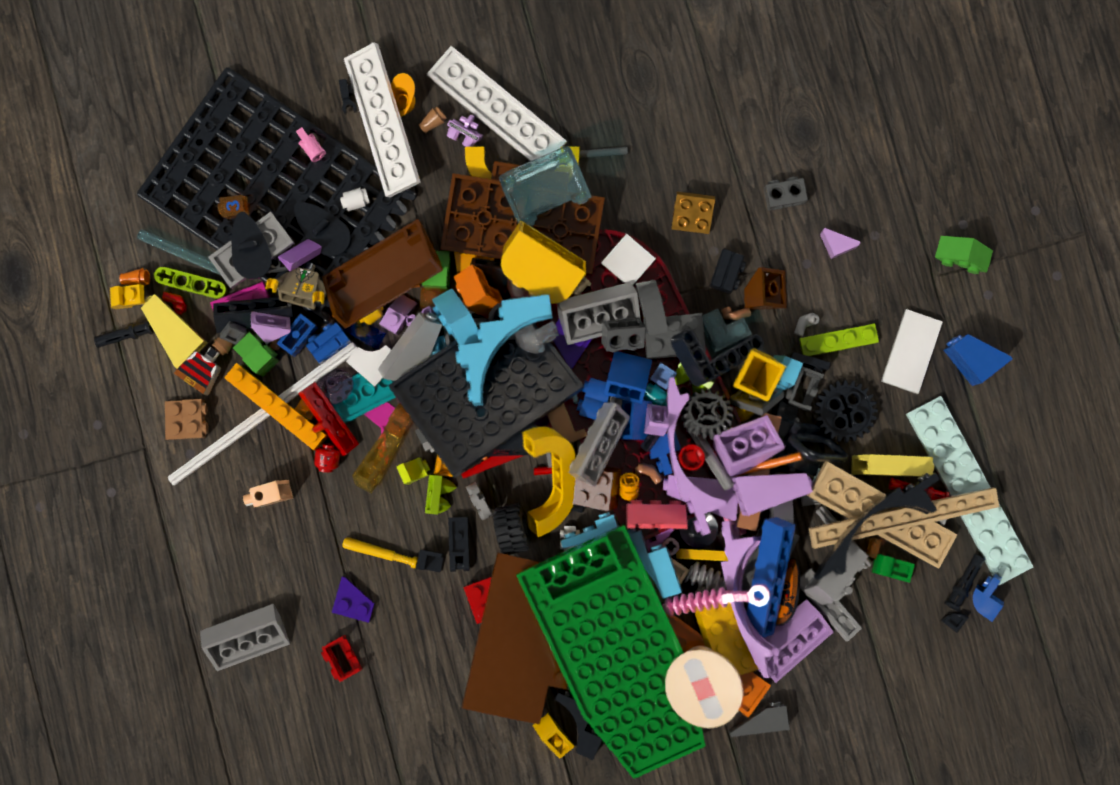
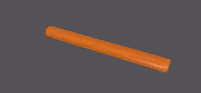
(775, 462)

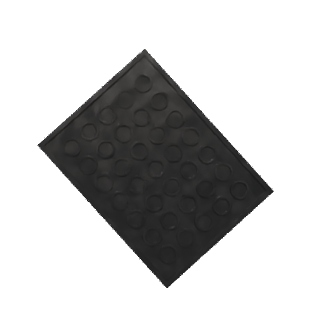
(516, 394)

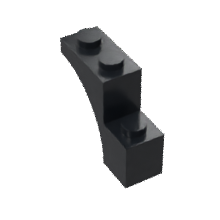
(588, 740)

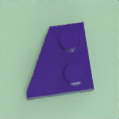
(572, 352)
(352, 602)

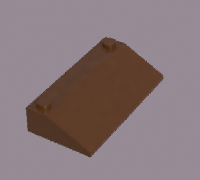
(381, 274)

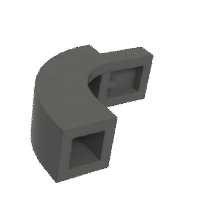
(652, 307)

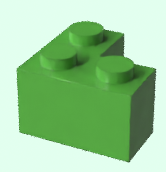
(965, 253)
(442, 279)
(255, 354)

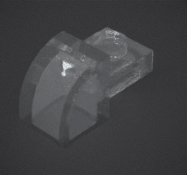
(532, 340)

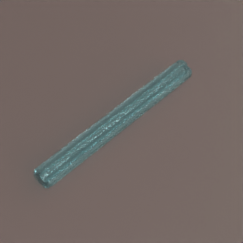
(176, 250)

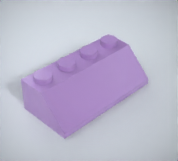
(798, 638)

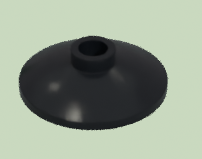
(695, 538)

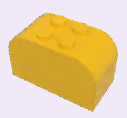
(541, 264)

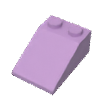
(747, 445)

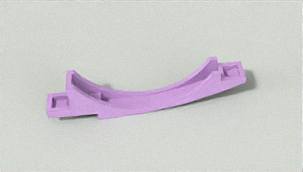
(699, 502)
(738, 553)

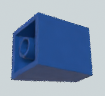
(975, 358)

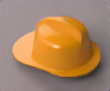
(403, 90)

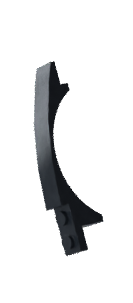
(912, 497)

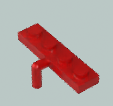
(328, 419)

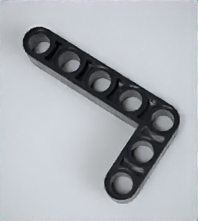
(698, 366)

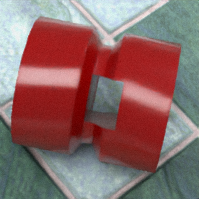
(691, 457)

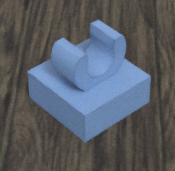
(662, 375)

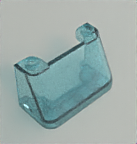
(544, 185)

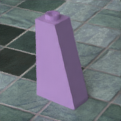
(711, 487)
(767, 491)

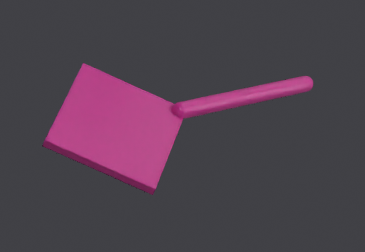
(380, 415)

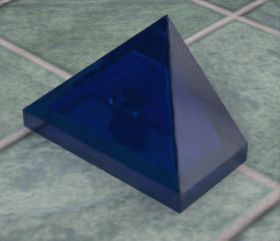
(366, 333)

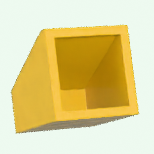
(759, 374)

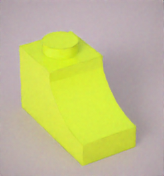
(413, 470)

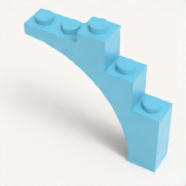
(477, 356)
(656, 562)

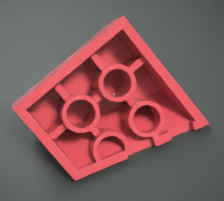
(656, 515)

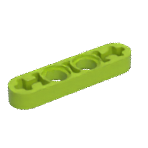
(190, 284)

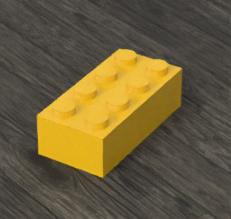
(724, 637)

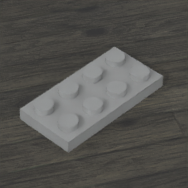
(275, 236)

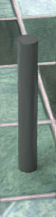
(603, 152)

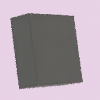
(233, 332)

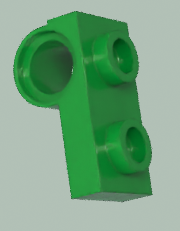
(893, 568)

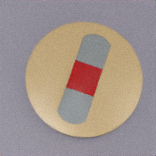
(704, 687)

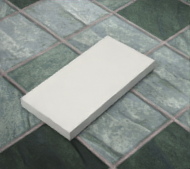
(911, 351)

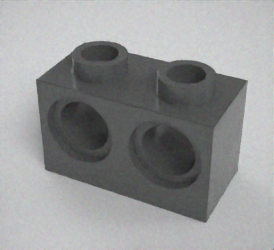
(787, 198)
(623, 331)

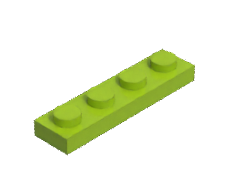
(839, 340)

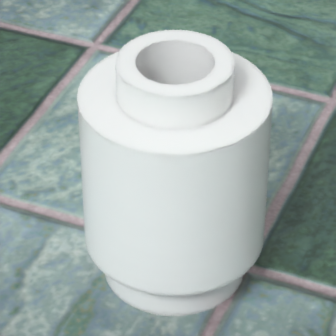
(354, 199)

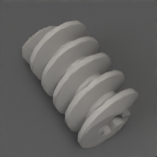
(705, 577)

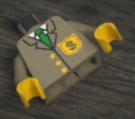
(299, 286)

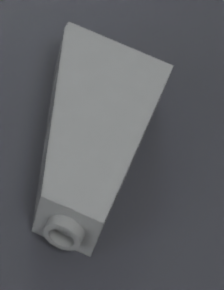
(412, 347)

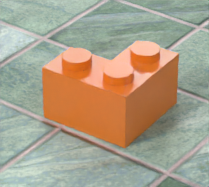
(476, 291)

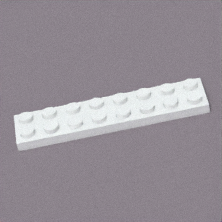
(494, 106)
(382, 120)

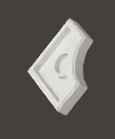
(368, 363)

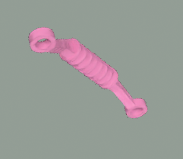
(676, 605)

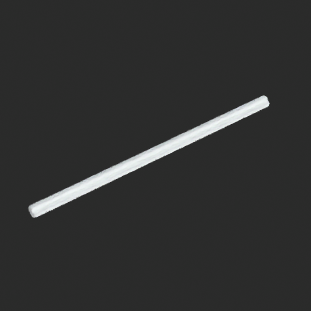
(260, 415)

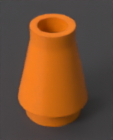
(135, 277)

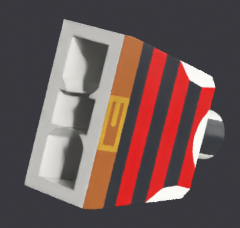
(200, 370)

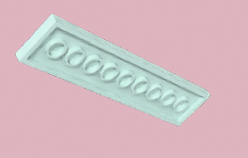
(963, 475)

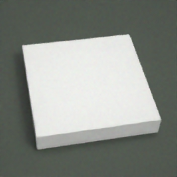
(628, 260)

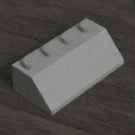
(583, 314)
(599, 443)
(244, 637)

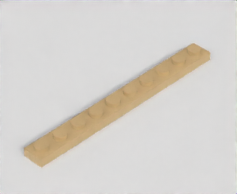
(905, 517)

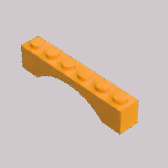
(275, 406)

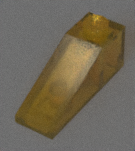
(376, 462)

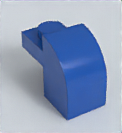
(660, 451)
(985, 601)

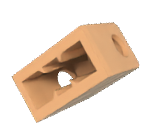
(268, 494)

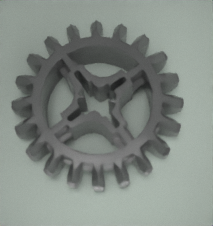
(706, 404)

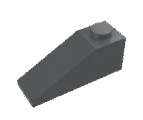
(765, 720)

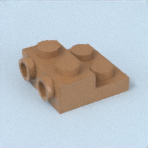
(185, 419)

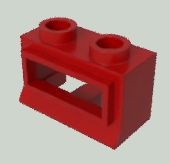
(336, 670)

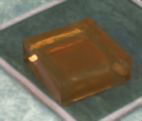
(873, 548)

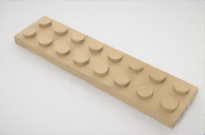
(853, 497)

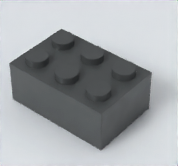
(660, 345)

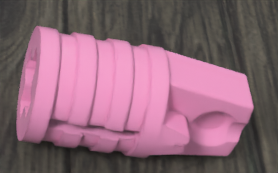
(310, 145)

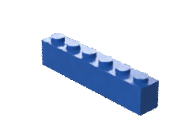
(771, 572)

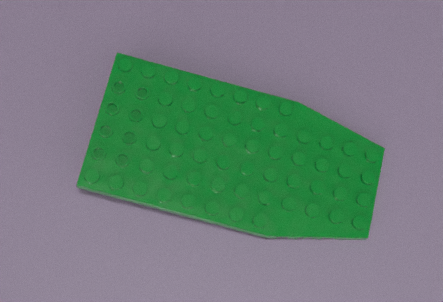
(613, 648)

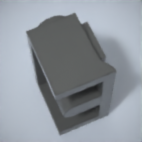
(810, 392)

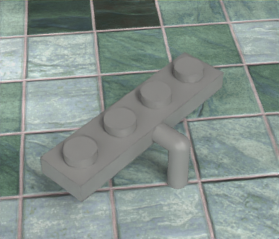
(834, 612)

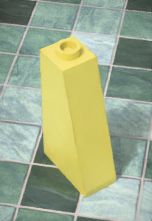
(173, 332)
(891, 465)

